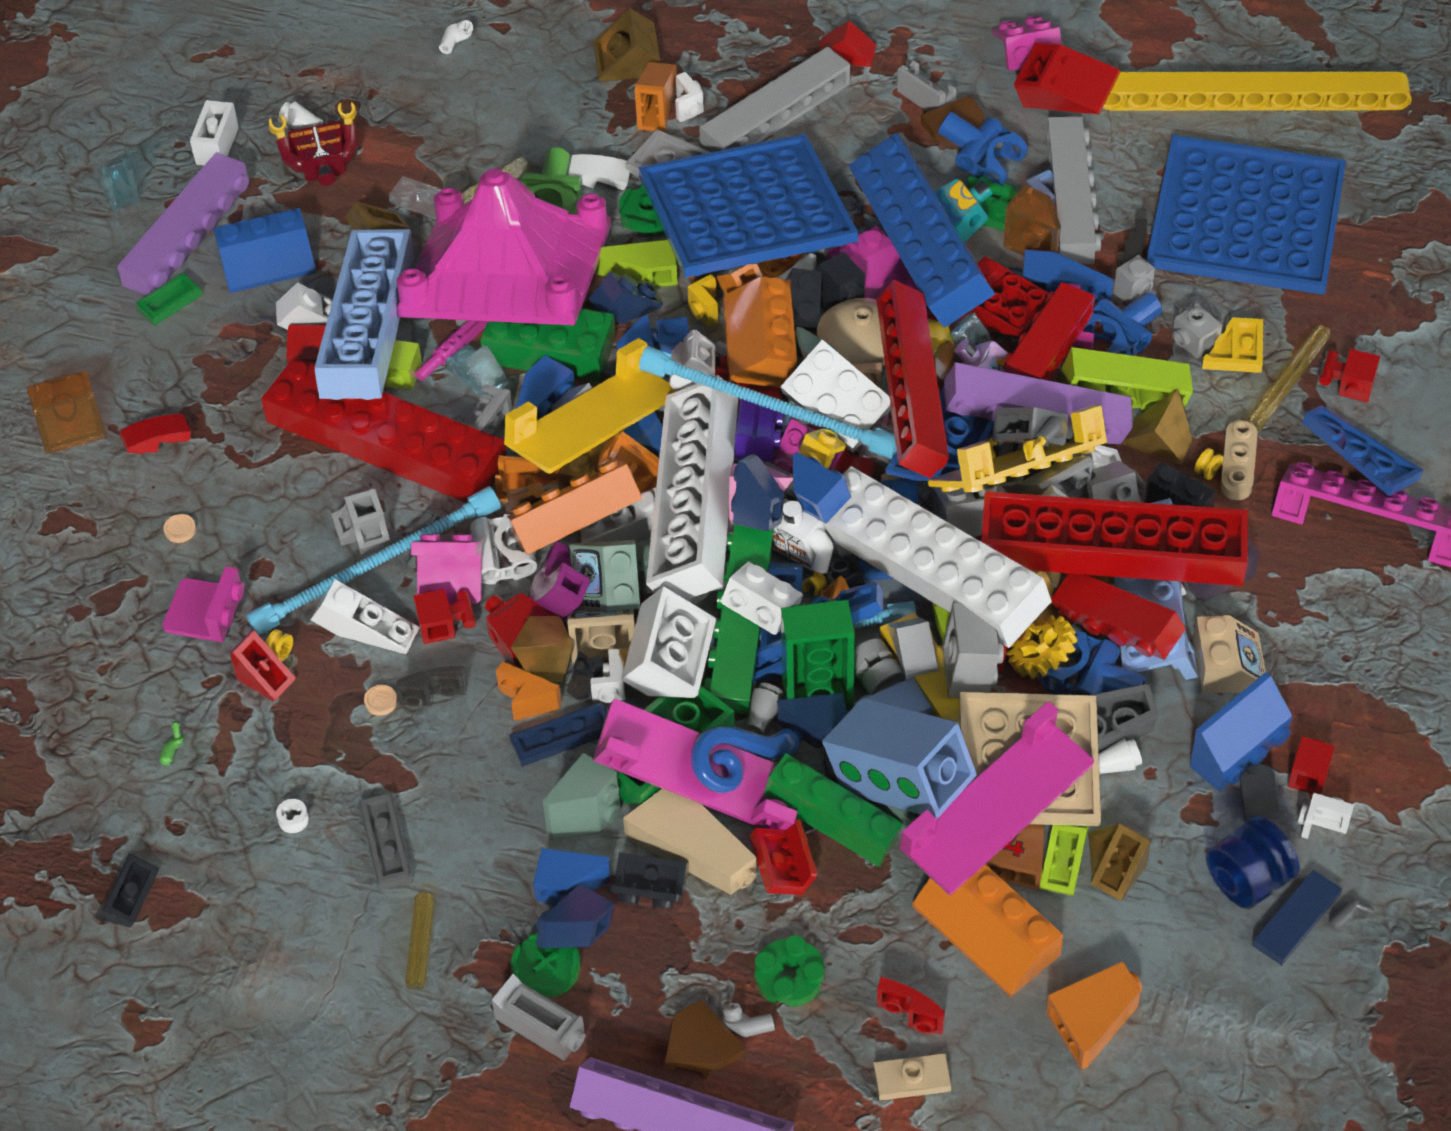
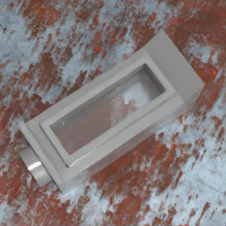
(538, 1018)

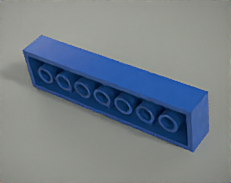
(921, 230)

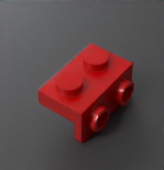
(784, 859)

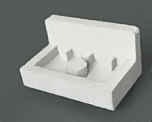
(759, 596)

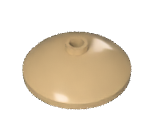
(853, 330)

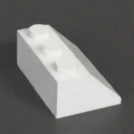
(669, 646)

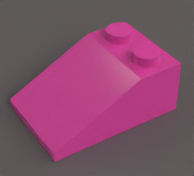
(878, 261)

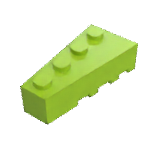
(1127, 375)

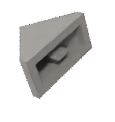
(914, 646)

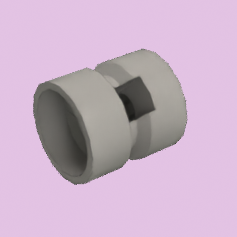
(876, 666)

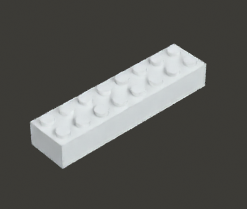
(693, 492)
(936, 557)

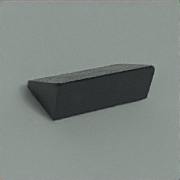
(127, 891)

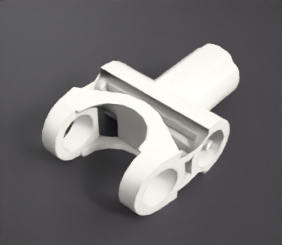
(494, 558)

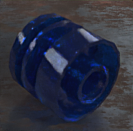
(1252, 862)

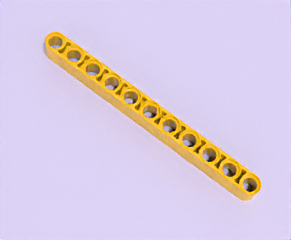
(1259, 91)

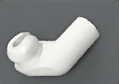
(454, 34)

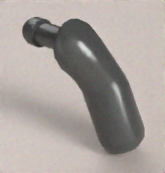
(1345, 914)

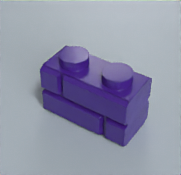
(757, 431)

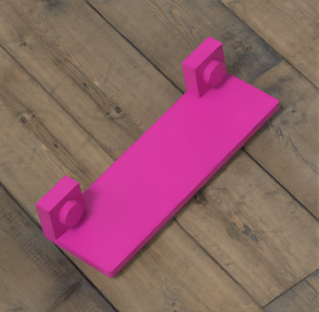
(1304, 481)
(661, 755)
(997, 803)

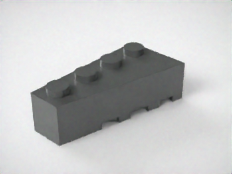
(1125, 714)

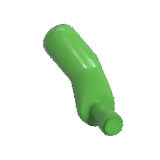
(171, 745)

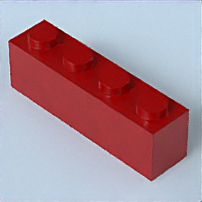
(1051, 333)
(1118, 615)

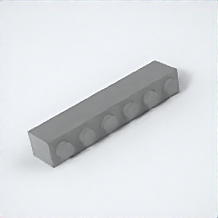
(777, 103)
(1071, 187)

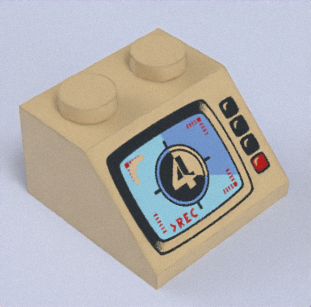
(600, 631)
(1226, 654)

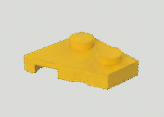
(1238, 347)

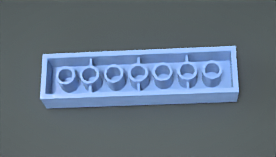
(363, 315)

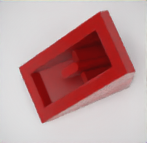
(850, 45)
(260, 667)

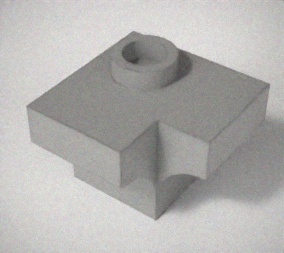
(1113, 483)
(362, 522)

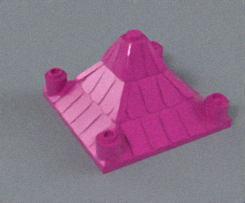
(505, 256)

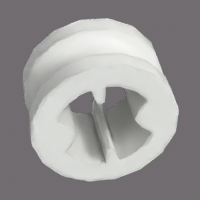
(299, 821)

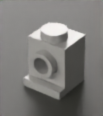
(1134, 279)

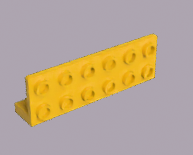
(589, 417)
(979, 467)

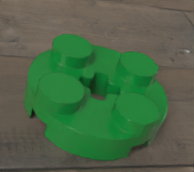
(633, 215)
(784, 989)

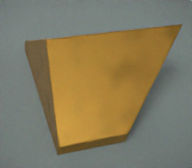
(370, 217)
(1162, 430)
(544, 647)
(1117, 858)

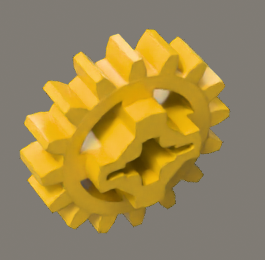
(1042, 647)

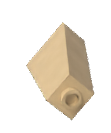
(689, 833)

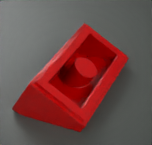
(304, 341)

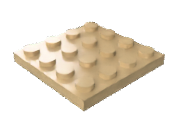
(996, 722)

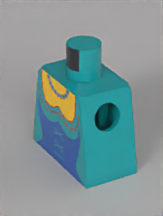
(964, 206)

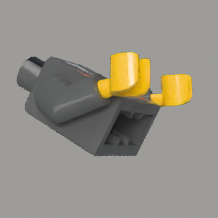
(1030, 427)

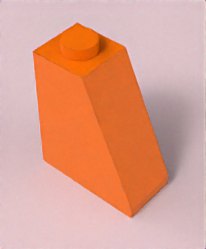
(655, 96)
(1094, 1010)

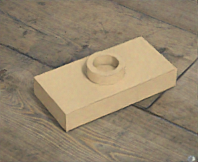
(912, 1077)

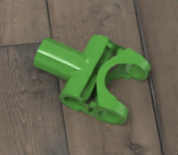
(553, 183)

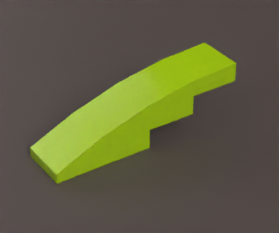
(1064, 858)

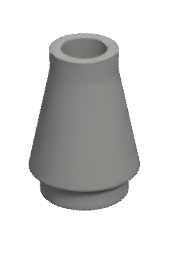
(763, 707)

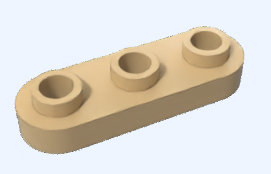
(1239, 441)

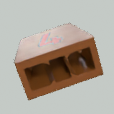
(1021, 859)

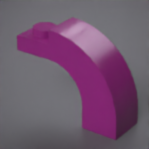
(557, 584)

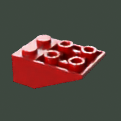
(1064, 80)
(1014, 300)

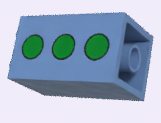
(900, 757)

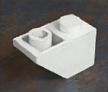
(302, 307)

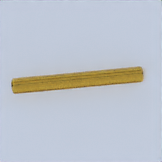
(1289, 376)

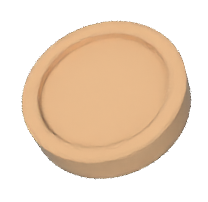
(179, 528)
(380, 700)

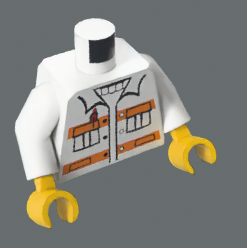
(805, 542)

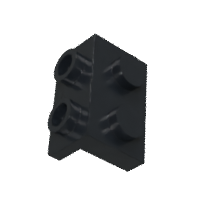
(650, 879)

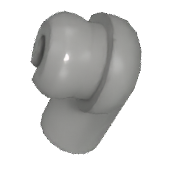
(743, 1024)

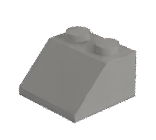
(970, 653)

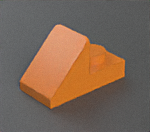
(530, 693)

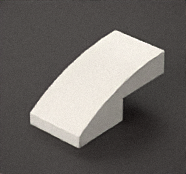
(599, 168)

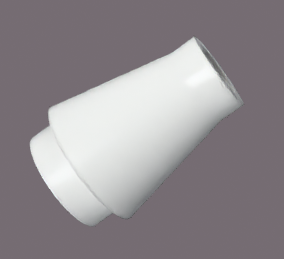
(298, 117)
(1119, 757)

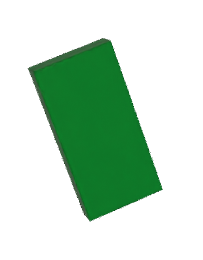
(168, 299)

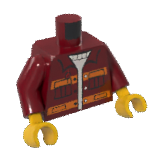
(318, 150)

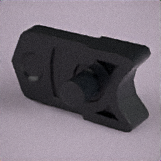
(583, 671)

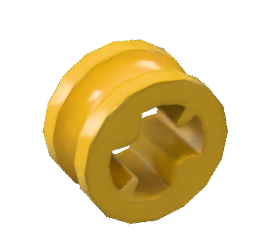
(1208, 464)
(280, 643)

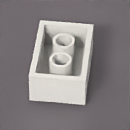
(837, 390)

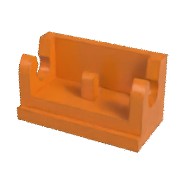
(639, 460)
(519, 473)

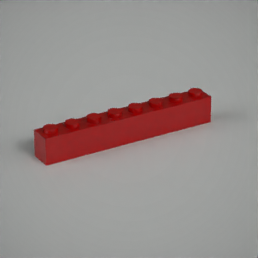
(912, 380)

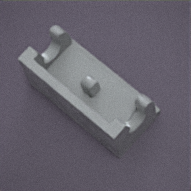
(922, 90)
(490, 410)

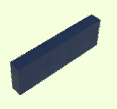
(559, 734)
(1297, 917)

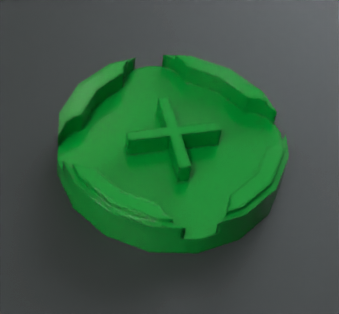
(545, 969)

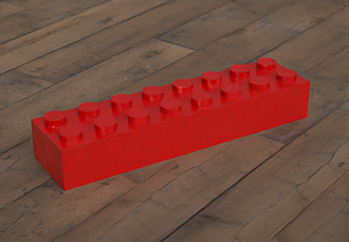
(386, 434)
(1118, 538)

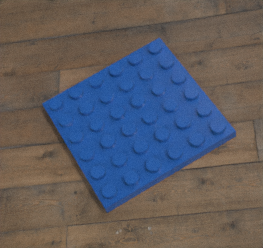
(747, 205)
(1247, 214)

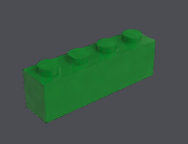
(833, 810)

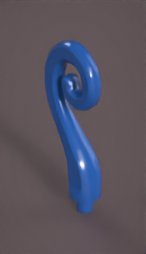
(766, 747)

